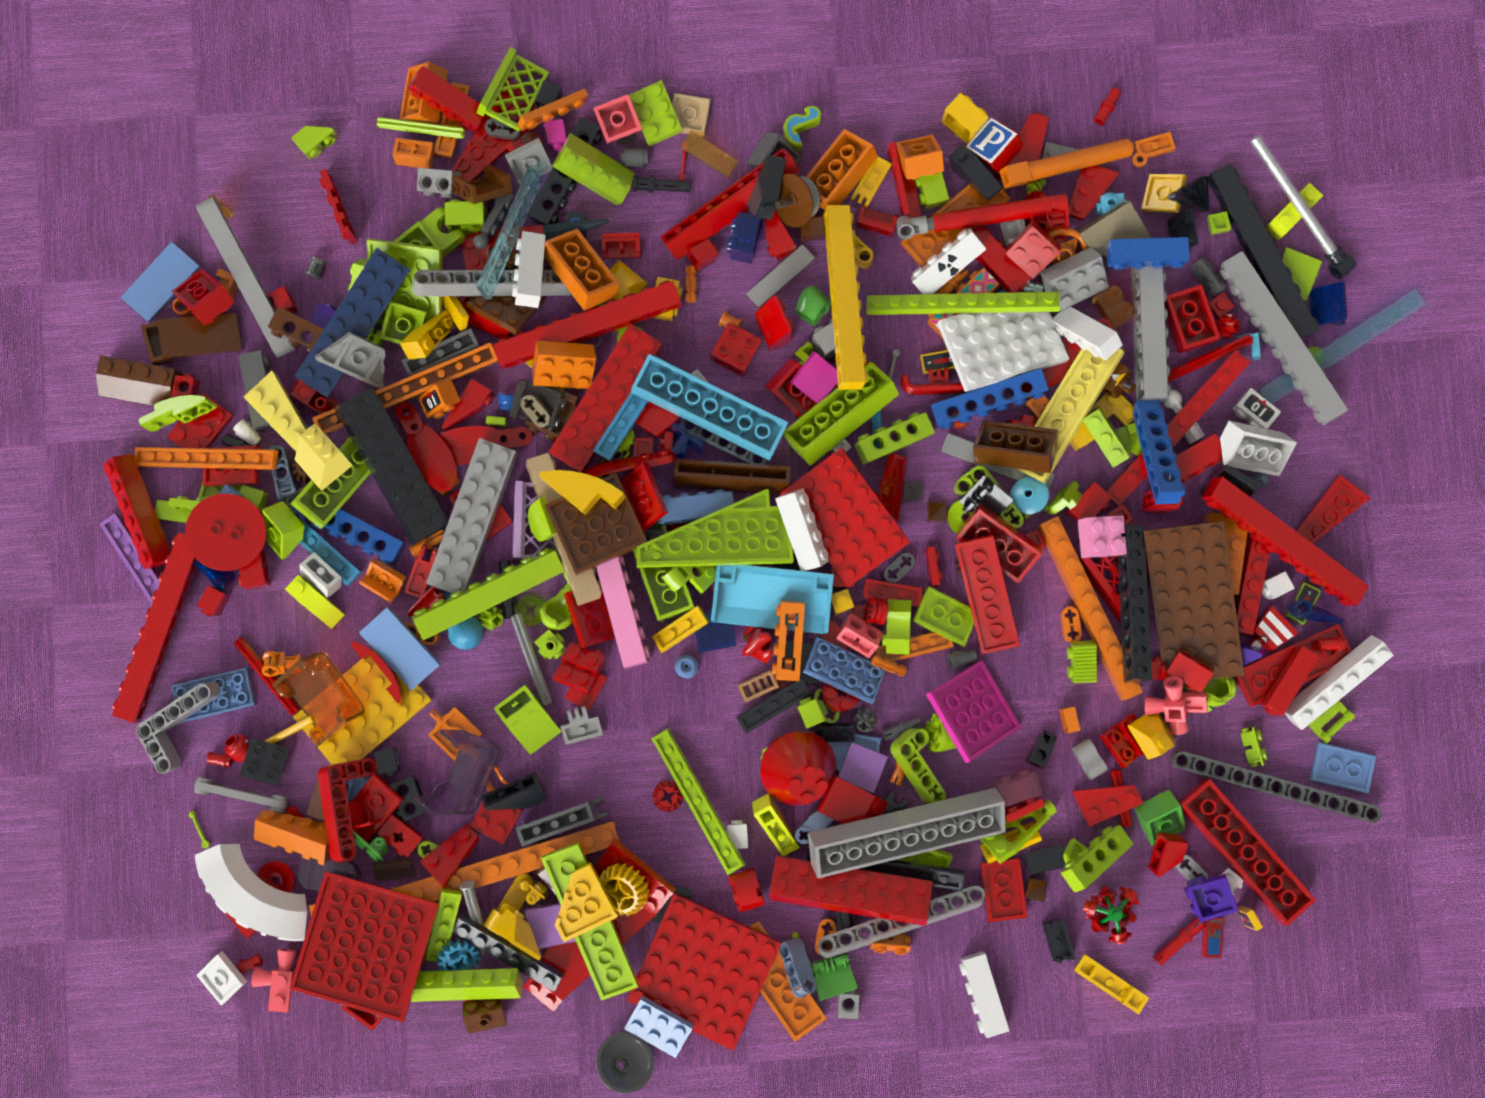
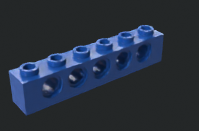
(1034, 378)
(1158, 452)
(393, 548)

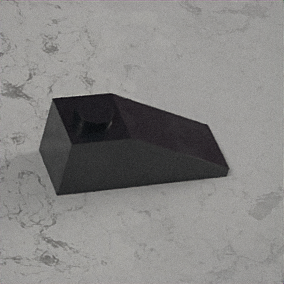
(974, 172)
(767, 188)
(517, 794)

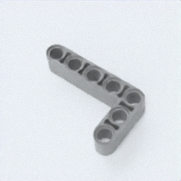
(157, 735)

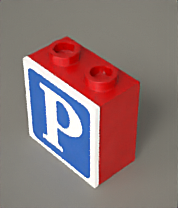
(995, 145)

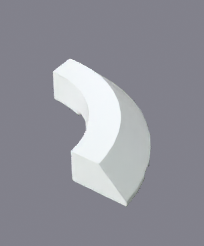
(248, 897)

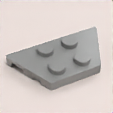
(356, 358)

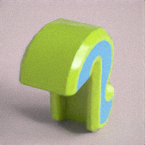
(798, 123)

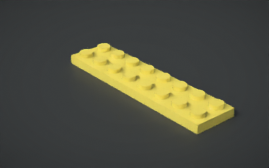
(1074, 400)

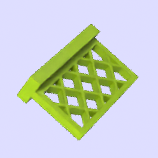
(498, 82)

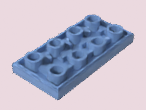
(154, 286)
(400, 648)
(843, 670)
(234, 695)

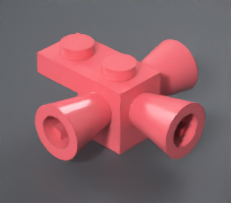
(1177, 705)
(279, 979)

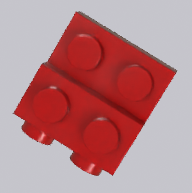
(580, 667)

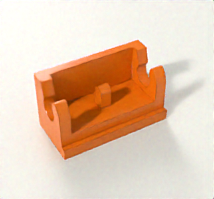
(413, 153)

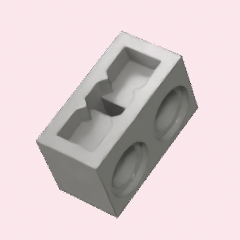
(438, 179)

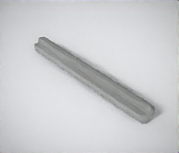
(531, 659)

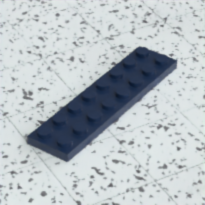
(356, 314)

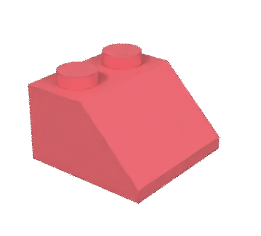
(617, 118)

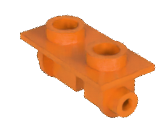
(897, 944)

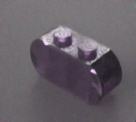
(312, 873)

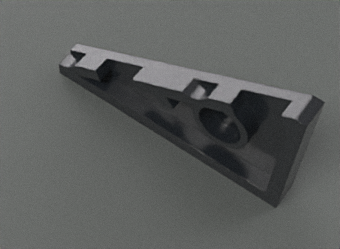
(1193, 194)

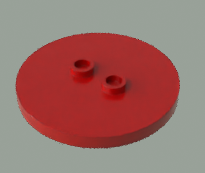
(225, 532)

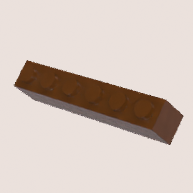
(731, 476)

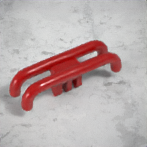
(937, 384)

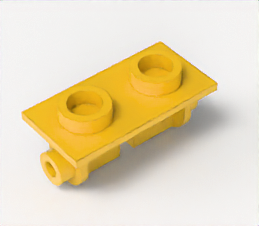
(538, 891)

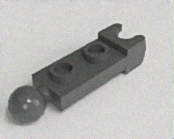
(497, 215)

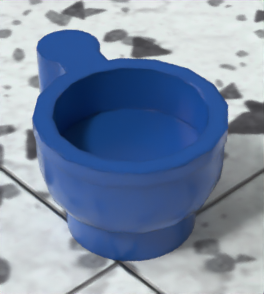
(505, 401)

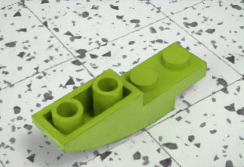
(177, 408)

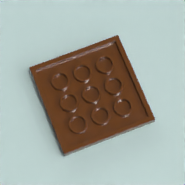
(597, 535)

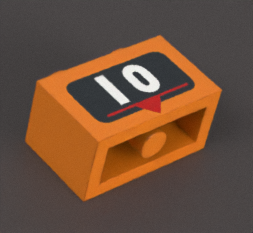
(439, 399)

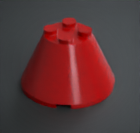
(798, 768)

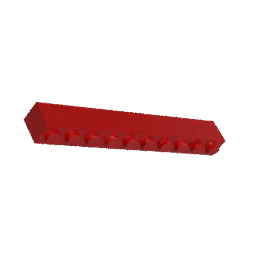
(590, 324)
(1284, 541)
(156, 632)

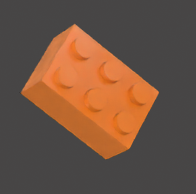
(563, 364)

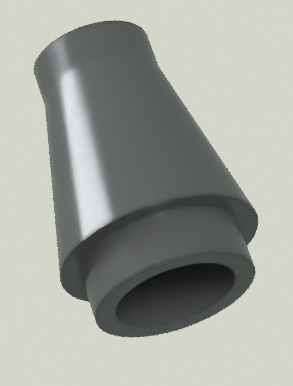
(960, 658)

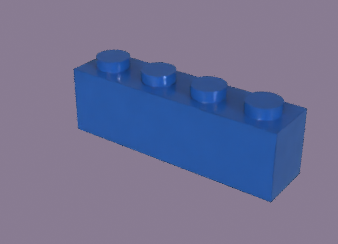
(1148, 252)

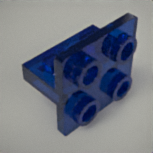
(1329, 304)
(685, 441)

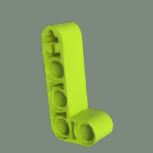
(970, 480)
(930, 790)

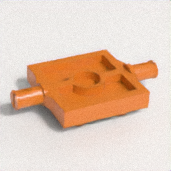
(452, 721)

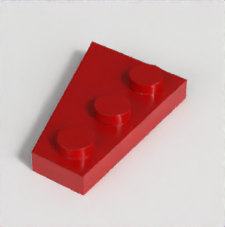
(446, 858)

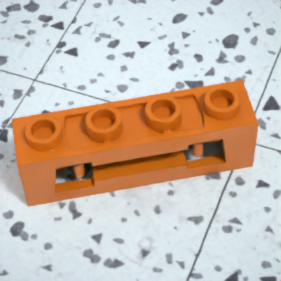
(787, 672)

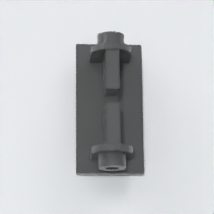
(1203, 271)

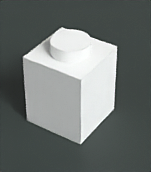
(1277, 586)
(738, 833)

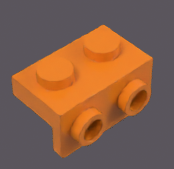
(383, 580)

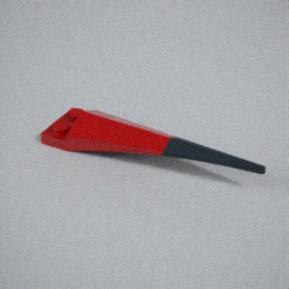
(475, 258)

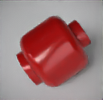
(237, 746)

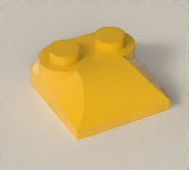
(628, 280)

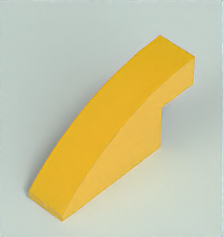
(582, 489)

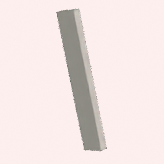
(963, 450)

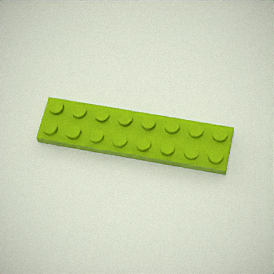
(601, 945)

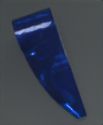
(1312, 612)

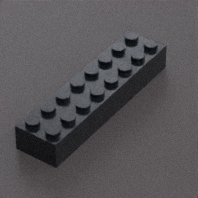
(391, 465)

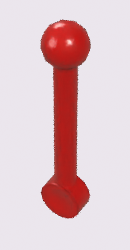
(682, 177)

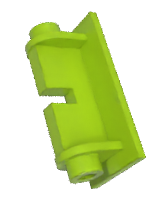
(1255, 754)

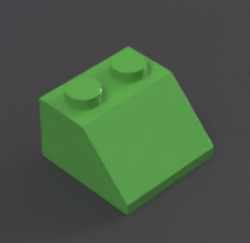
(1160, 815)

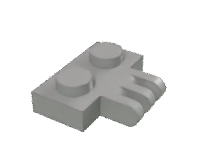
(580, 726)

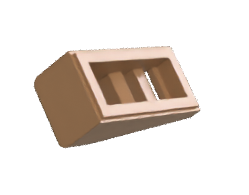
(744, 692)

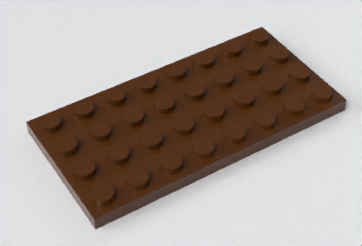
(1194, 595)

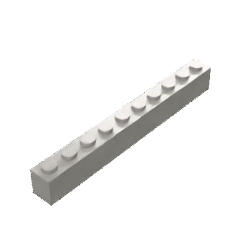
(1282, 338)

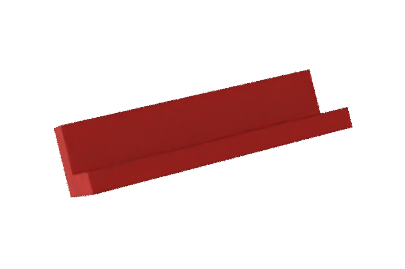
(904, 187)
(1102, 585)

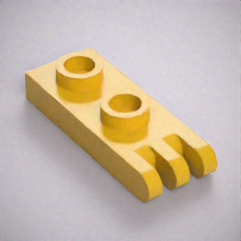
(871, 181)

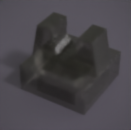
(913, 492)

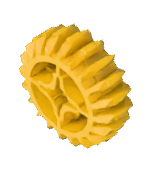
(627, 885)

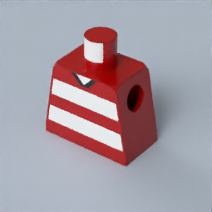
(1272, 630)

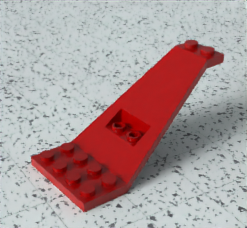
(568, 957)

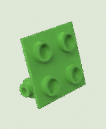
(375, 850)
(833, 976)

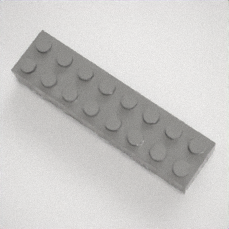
(1150, 334)
(472, 517)

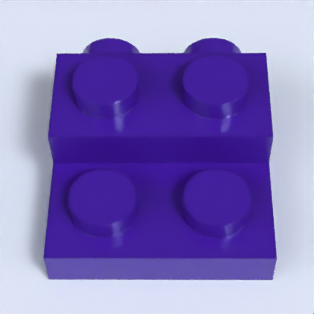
(1210, 897)

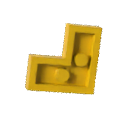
(1118, 407)

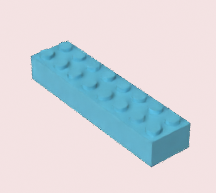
(709, 407)

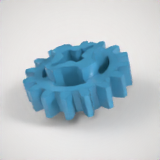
(458, 956)

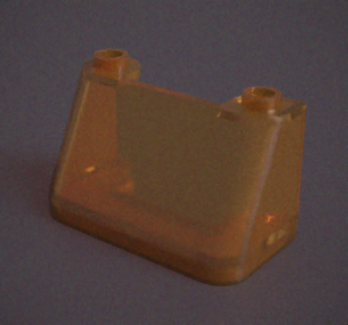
(321, 693)

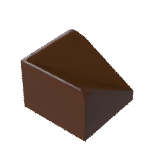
(936, 512)
(1035, 889)

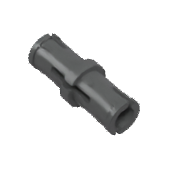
(899, 729)

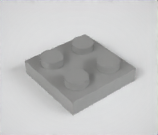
(529, 156)

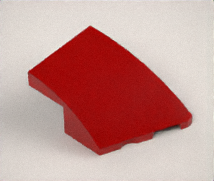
(655, 420)

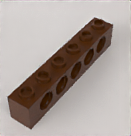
(282, 318)

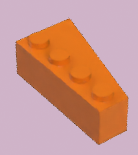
(293, 834)

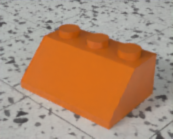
(418, 109)

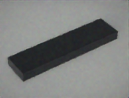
(773, 705)

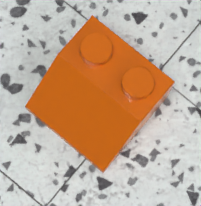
(920, 157)

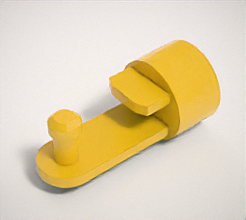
(512, 900)

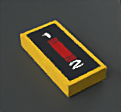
(936, 360)
(1249, 918)

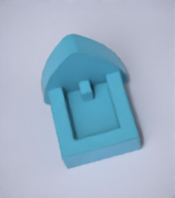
(1256, 349)

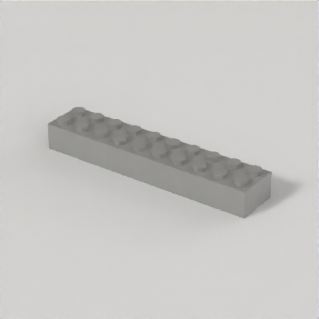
(906, 832)

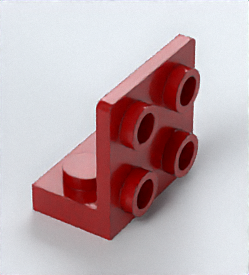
(735, 349)

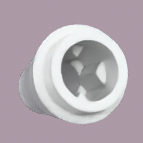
(246, 432)

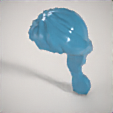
(466, 633)

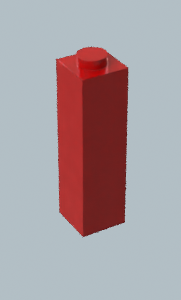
(1289, 681)

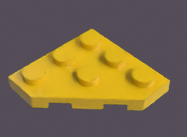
(584, 904)

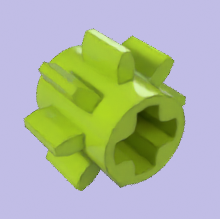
(491, 618)

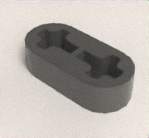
(501, 133)
(902, 571)

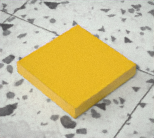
(1157, 192)

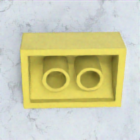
(320, 457)

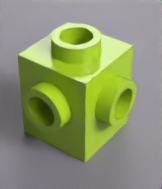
(544, 644)

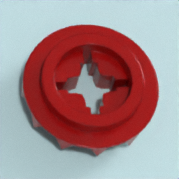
(665, 805)

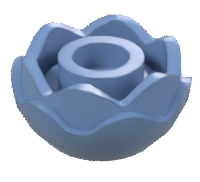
(688, 672)

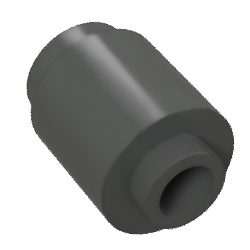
(634, 157)

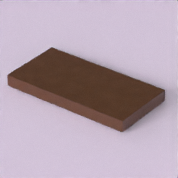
(190, 337)

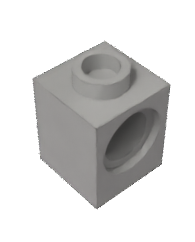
(848, 1012)

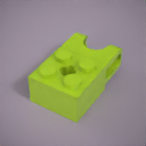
(429, 233)

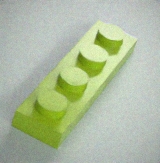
(444, 922)

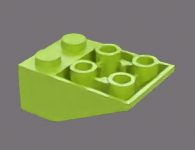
(527, 719)

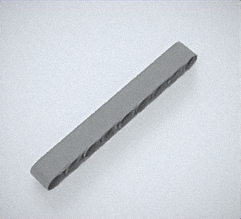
(242, 272)
(465, 282)
(896, 929)

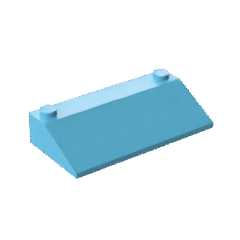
(751, 595)

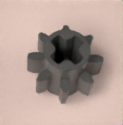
(865, 720)

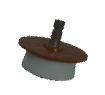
(797, 200)

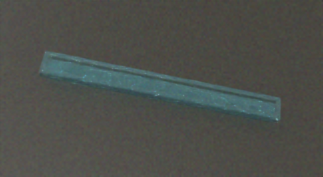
(1350, 342)

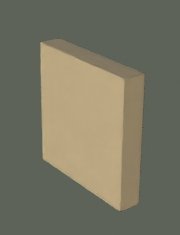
(692, 113)

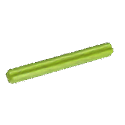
(421, 127)

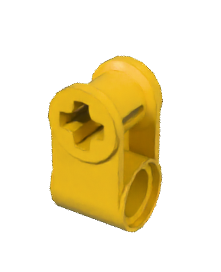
(861, 250)

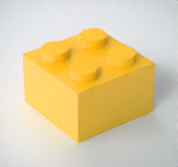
(964, 118)

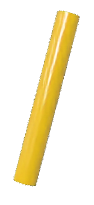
(292, 729)

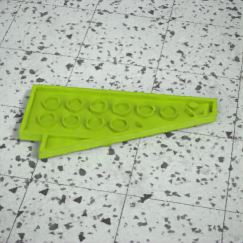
(736, 535)

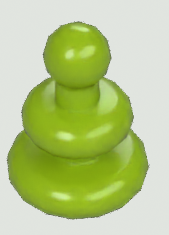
(1037, 185)

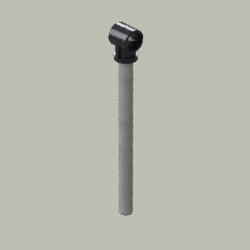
(1340, 262)

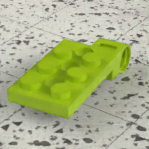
(677, 576)

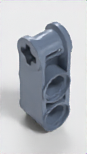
(286, 485)
(813, 822)
(797, 967)

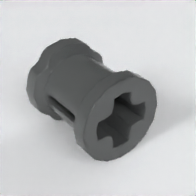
(313, 272)

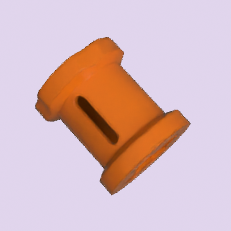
(726, 318)

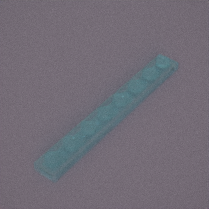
(508, 234)

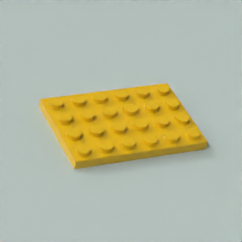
(381, 716)

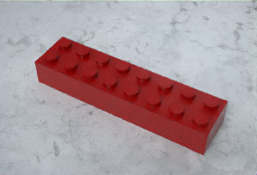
(604, 399)
(1246, 852)
(852, 892)

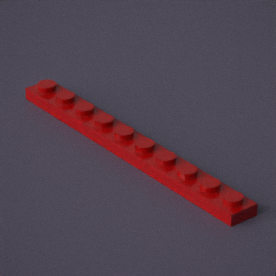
(1182, 422)

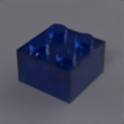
(745, 236)

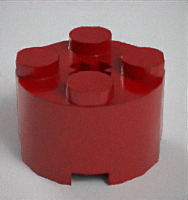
(746, 889)

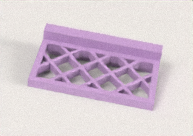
(519, 522)

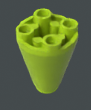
(938, 736)

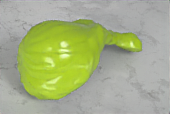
(555, 611)

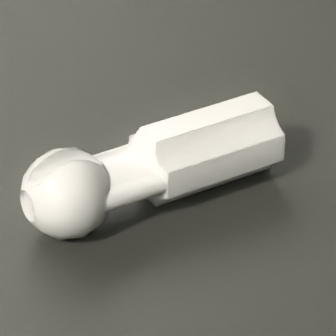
(1174, 402)

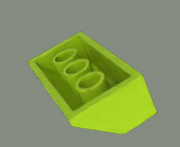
(594, 170)

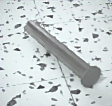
(472, 904)

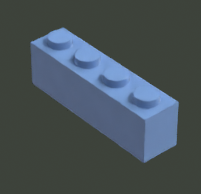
(691, 508)

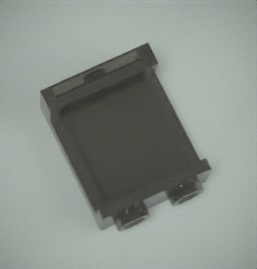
(552, 399)

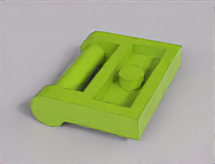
(1319, 722)

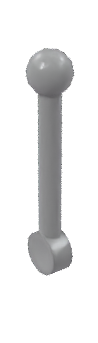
(895, 353)

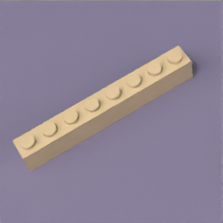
(583, 585)

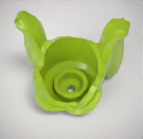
(1218, 691)

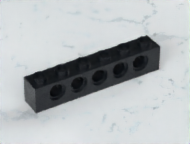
(583, 130)

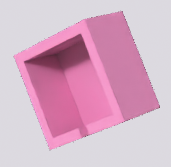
(1102, 536)

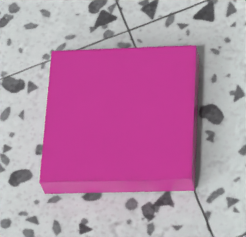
(815, 378)

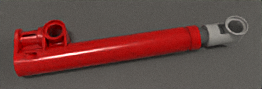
(1049, 210)

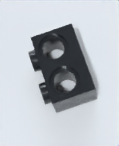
(414, 790)

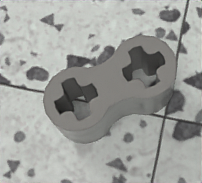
(1089, 759)

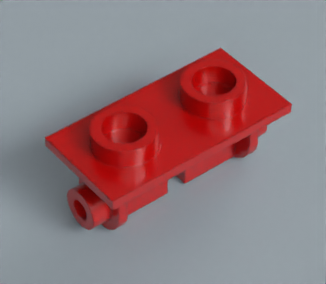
(426, 600)

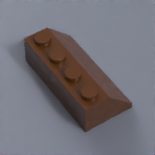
(134, 381)
(1016, 446)

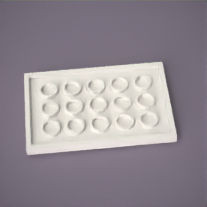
(1000, 345)

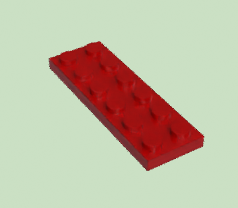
(987, 594)
(1263, 673)

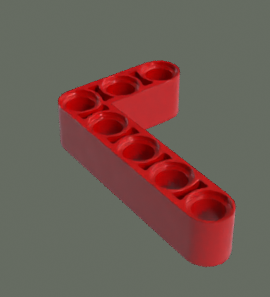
(340, 803)

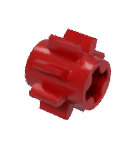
(1228, 325)

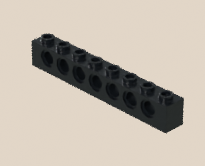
(1134, 607)

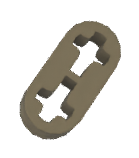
(532, 413)

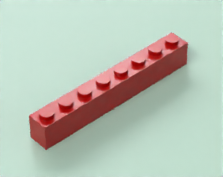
(718, 211)

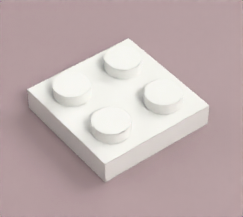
(221, 978)

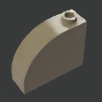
(1117, 223)

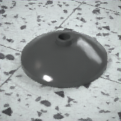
(634, 1055)

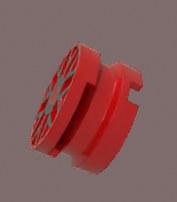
(876, 610)

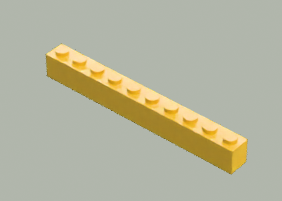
(844, 298)

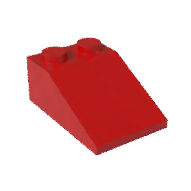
(203, 296)
(788, 394)
(850, 803)

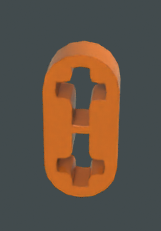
(1065, 624)
(820, 933)

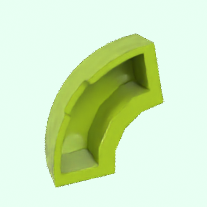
(898, 627)

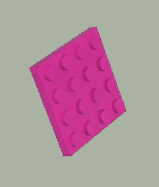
(973, 711)

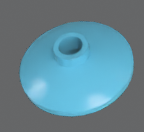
(1036, 501)

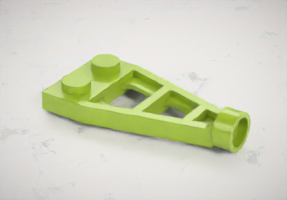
(999, 845)

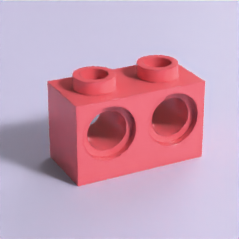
(859, 635)

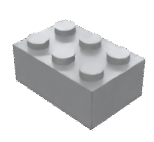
(1076, 277)

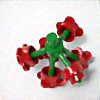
(1121, 914)

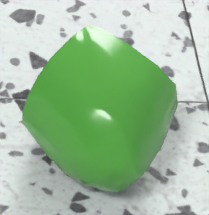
(812, 305)

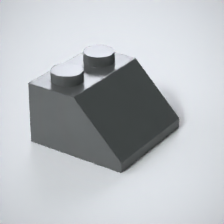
(771, 144)

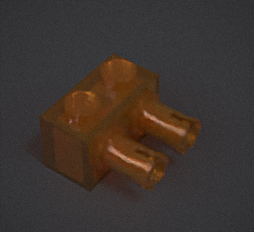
(1114, 307)

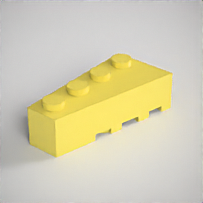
(276, 407)

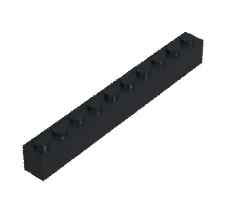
(1261, 249)

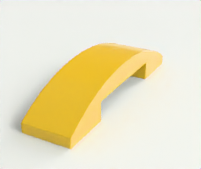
(1111, 984)

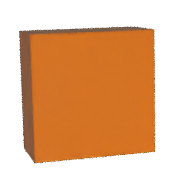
(1069, 719)

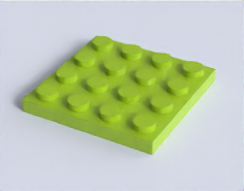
(415, 258)

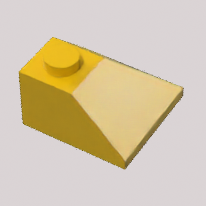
(1152, 735)
(518, 932)

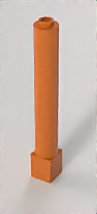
(1025, 172)

